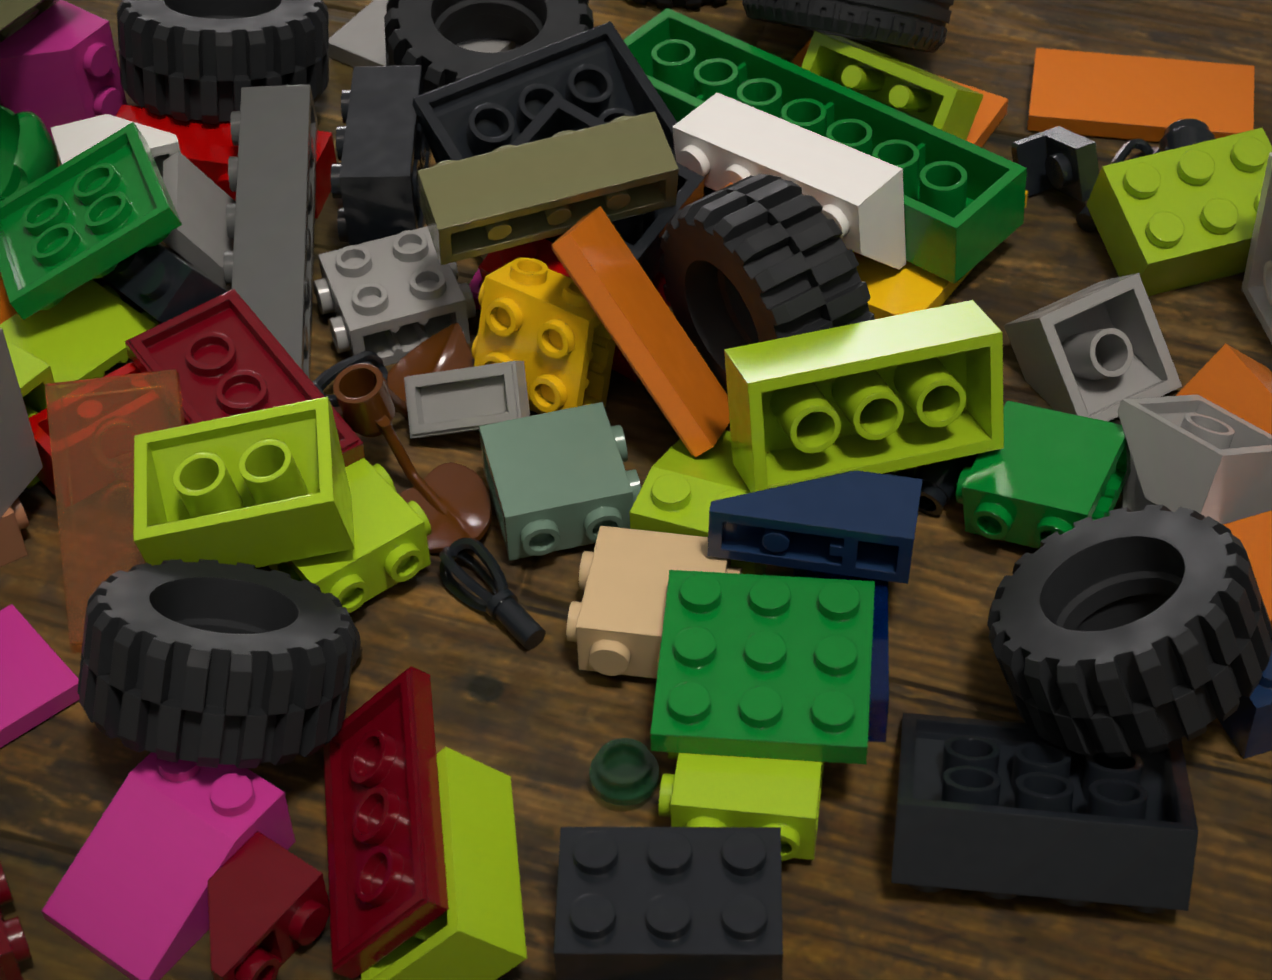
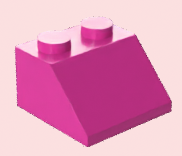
(61, 67)

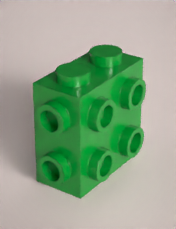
(1045, 476)

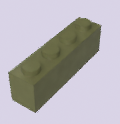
(547, 186)

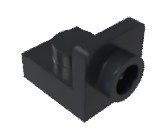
(1058, 161)

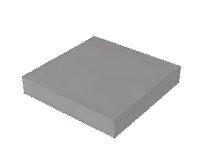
(203, 217)

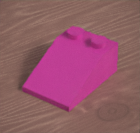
(146, 867)

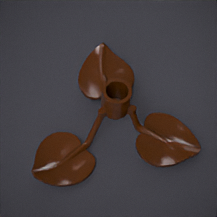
(451, 493)

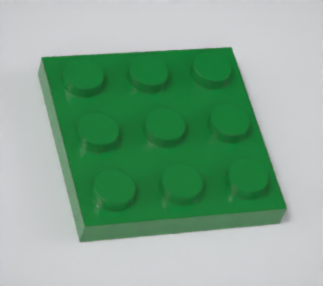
(82, 221)
(765, 667)

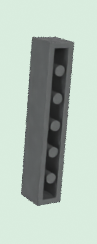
(274, 211)

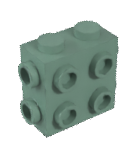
(557, 478)

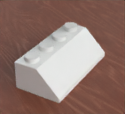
(857, 191)

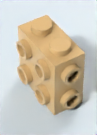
(626, 595)

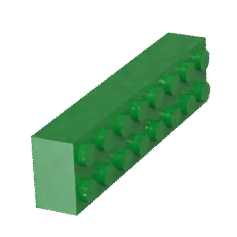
(955, 193)

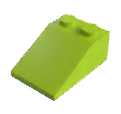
(681, 490)

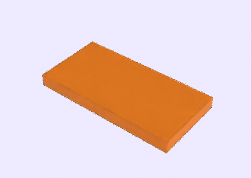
(1137, 94)
(645, 330)

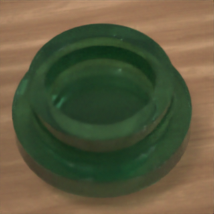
(624, 772)

